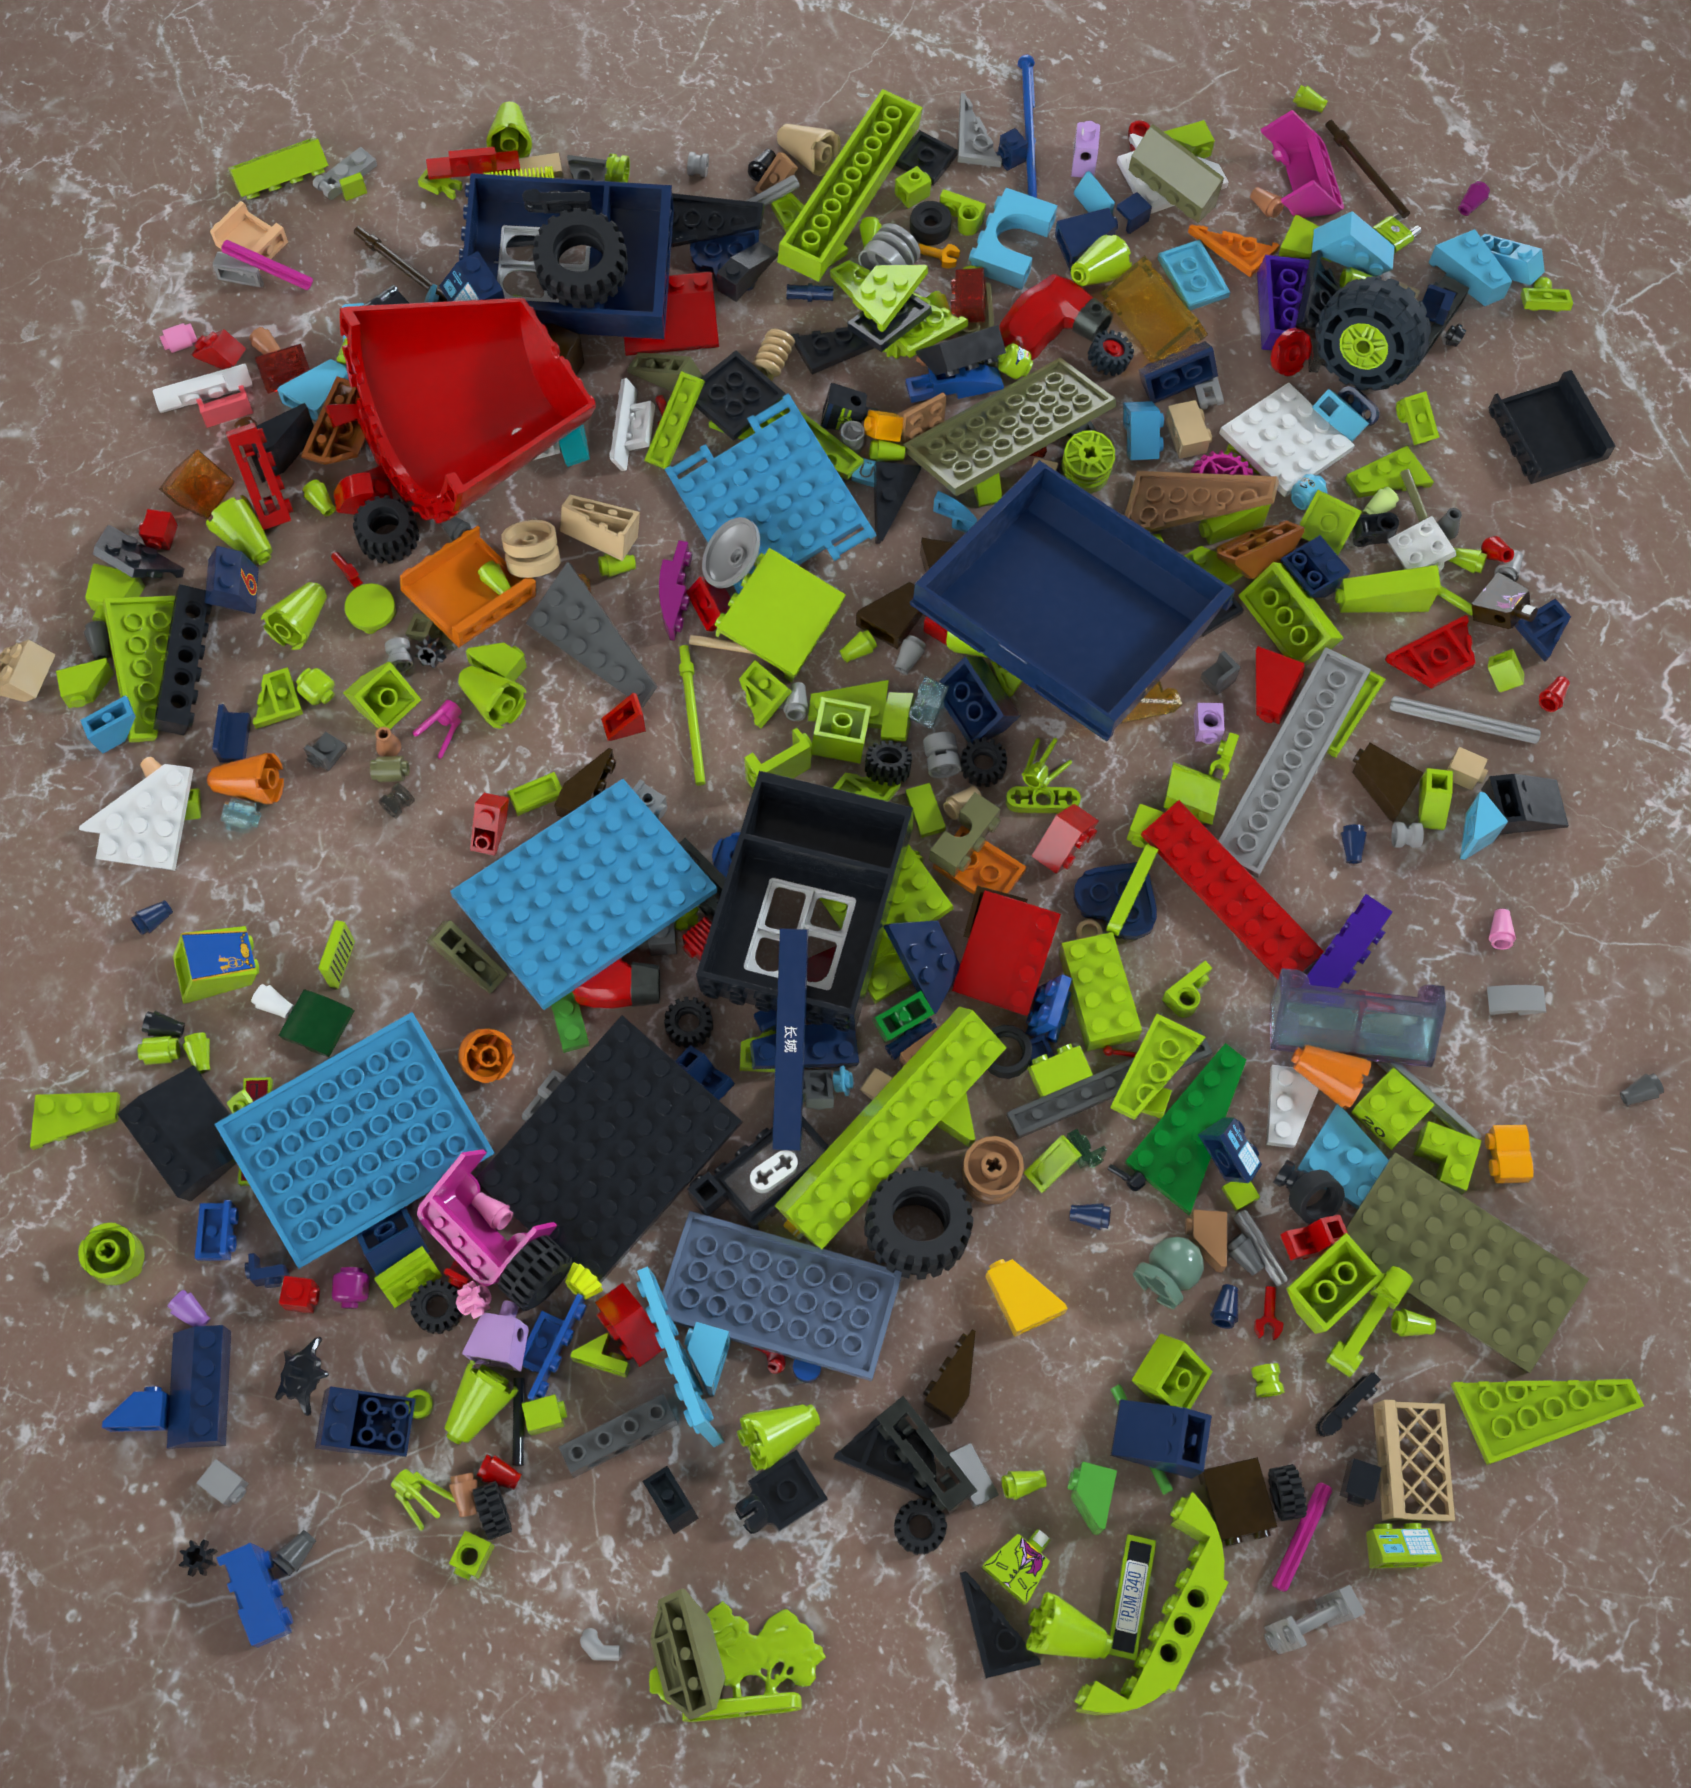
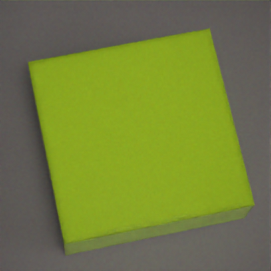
(353, 186)
(1240, 1194)

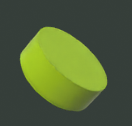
(423, 1403)

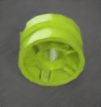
(617, 168)

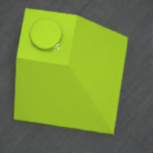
(382, 696)

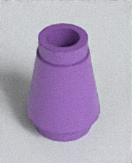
(188, 1309)

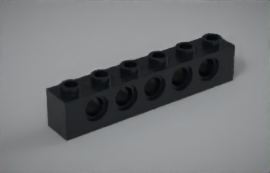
(167, 716)

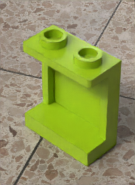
(787, 763)

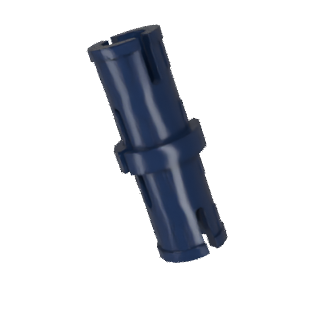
(810, 292)
(909, 1038)

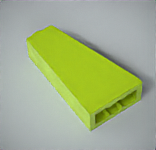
(1390, 591)

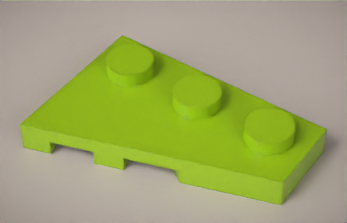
(867, 694)
(67, 1114)

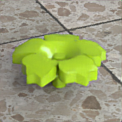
(688, 919)

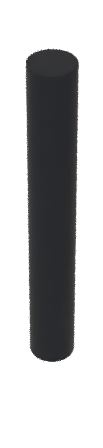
(518, 1423)

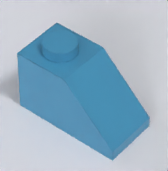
(109, 724)

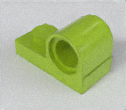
(969, 211)
(1419, 416)
(1186, 989)

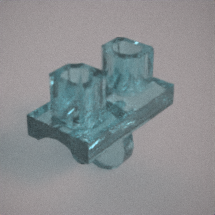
(928, 702)

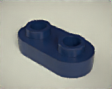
(1360, 404)

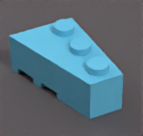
(1354, 245)
(1473, 265)

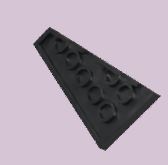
(711, 218)

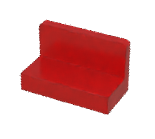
(708, 602)

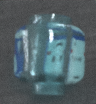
(240, 815)

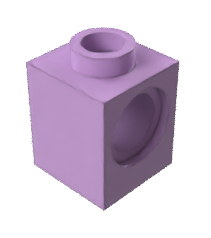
(1209, 713)

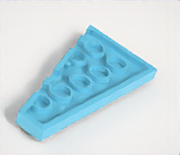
(1347, 1155)
(678, 1361)

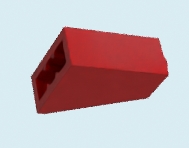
(1275, 684)

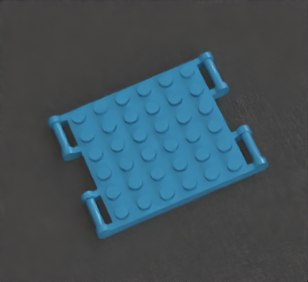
(778, 483)

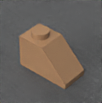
(1209, 1234)

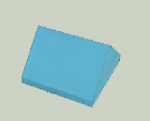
(1481, 825)

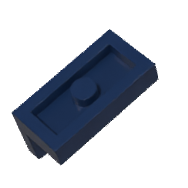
(231, 735)

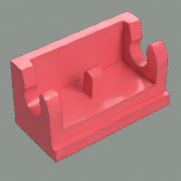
(225, 408)

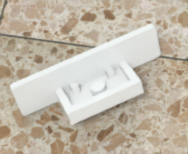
(203, 387)
(632, 424)

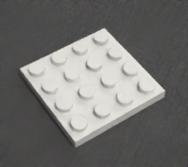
(1286, 438)

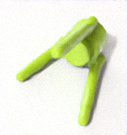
(1036, 774)
(408, 1486)

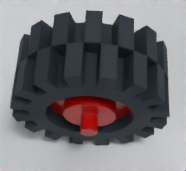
(1110, 353)

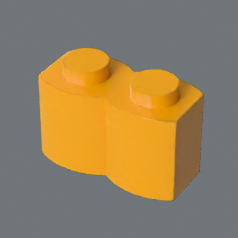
(1510, 1154)

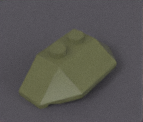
(687, 1655)

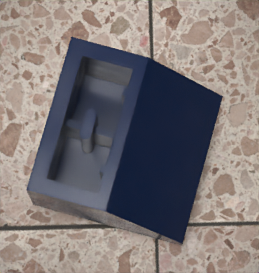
(1316, 568)

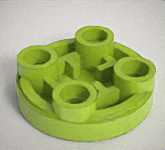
(370, 607)

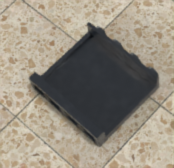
(1552, 429)

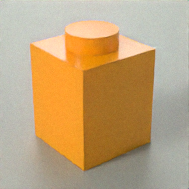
(883, 425)

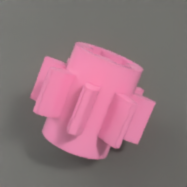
(473, 1299)

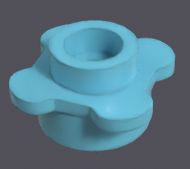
(843, 1081)

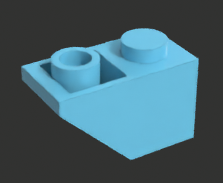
(1340, 415)

